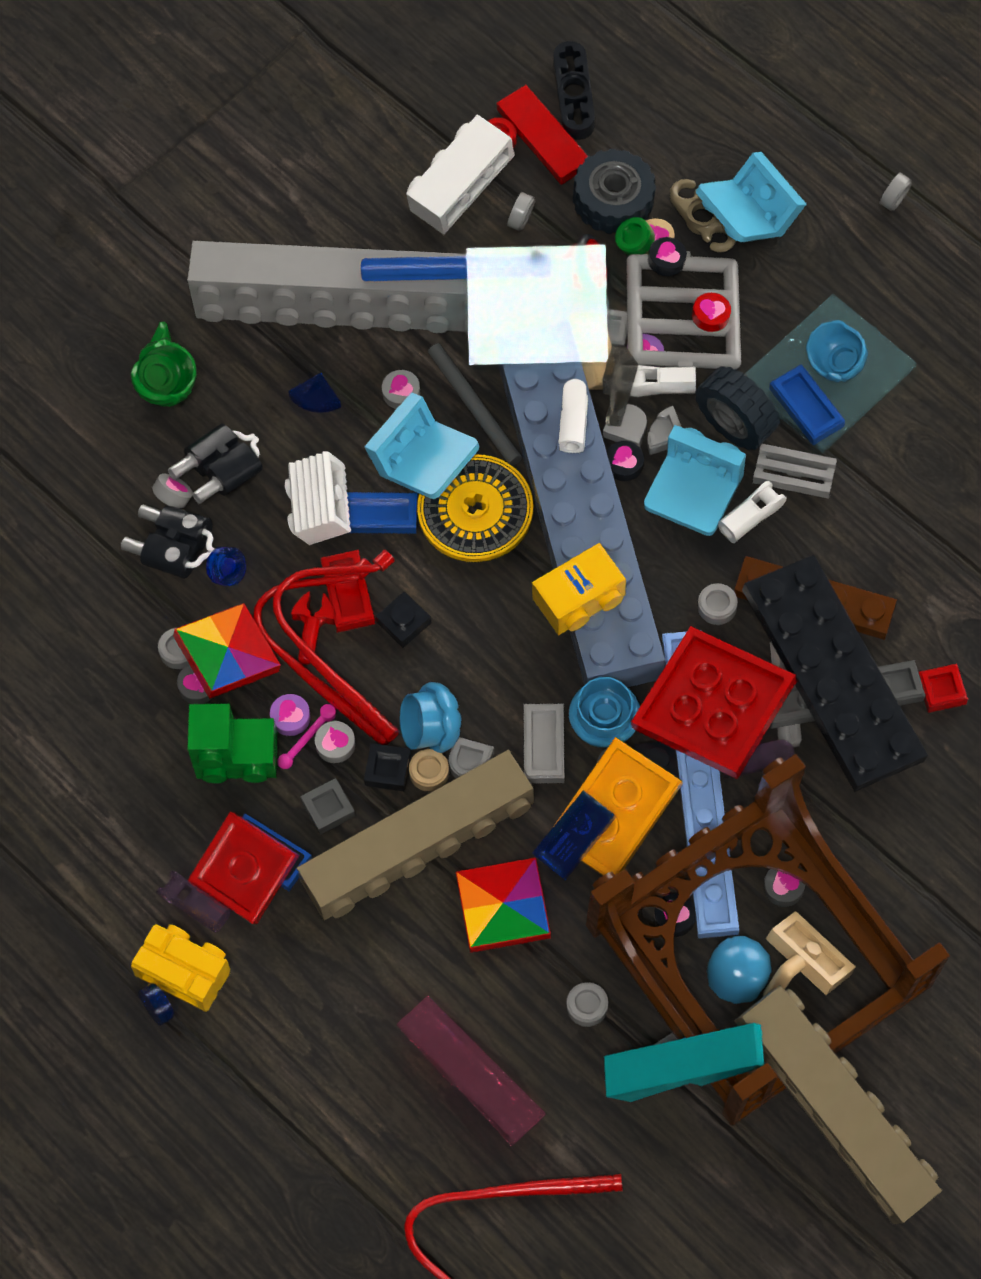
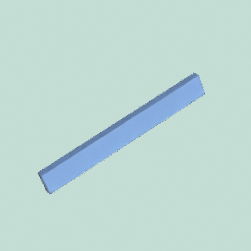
(704, 808)

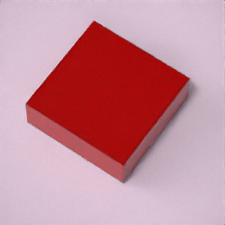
(943, 688)

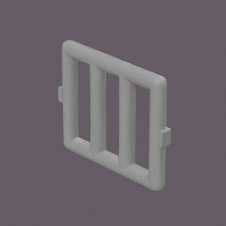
(637, 325)

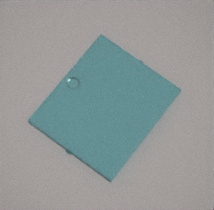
(537, 304)
(854, 398)

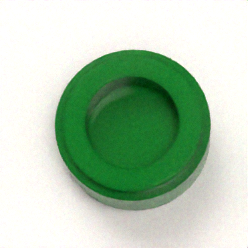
(634, 236)

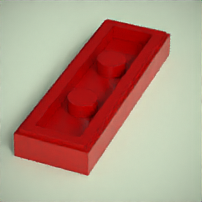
(542, 133)

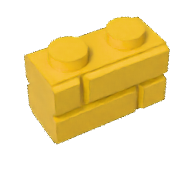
(181, 966)

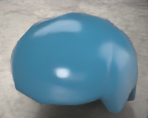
(836, 351)
(739, 969)

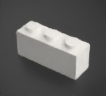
(459, 173)

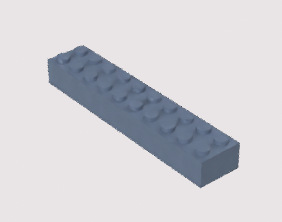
(578, 510)

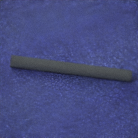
(474, 404)

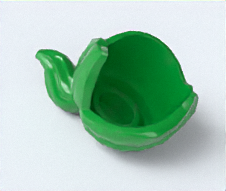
(164, 370)

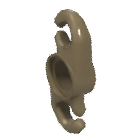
(688, 206)

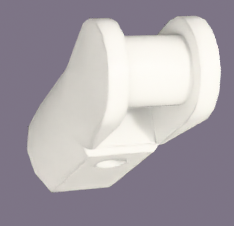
(669, 381)
(573, 417)
(748, 514)

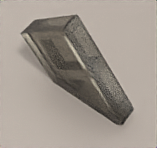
(618, 382)

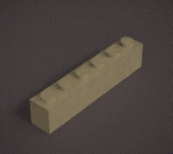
(416, 835)
(840, 1107)

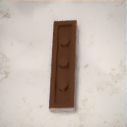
(867, 610)

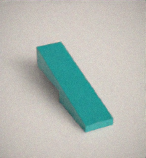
(683, 1061)

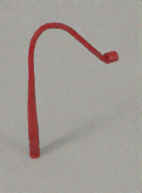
(312, 680)
(351, 695)
(561, 1186)

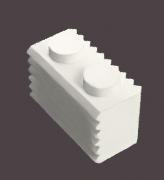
(318, 498)

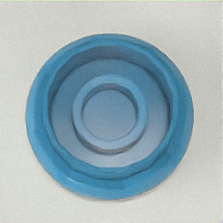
(603, 712)
(430, 718)

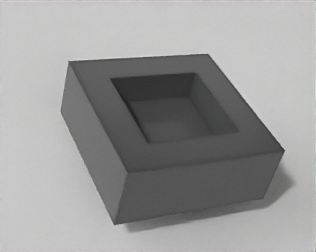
(327, 806)

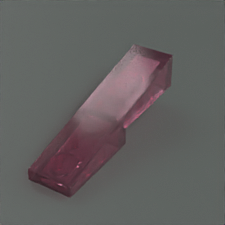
(471, 1070)

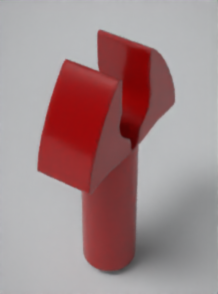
(311, 623)

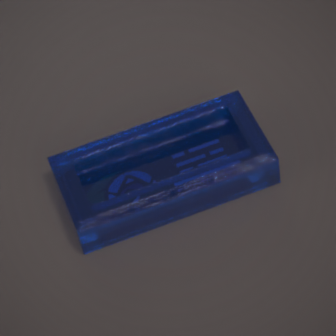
(574, 835)

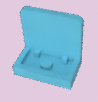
(754, 203)
(419, 450)
(695, 480)

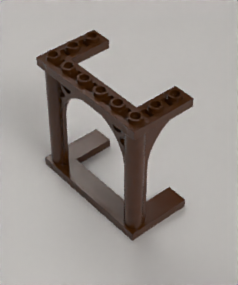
(784, 815)

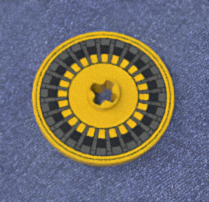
(489, 531)

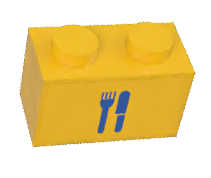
(579, 589)

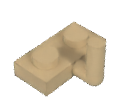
(808, 954)

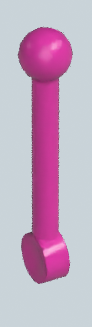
(327, 713)

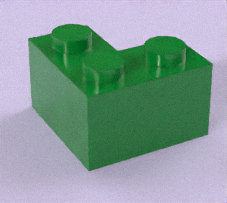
(229, 746)

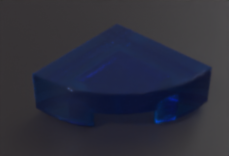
(315, 395)

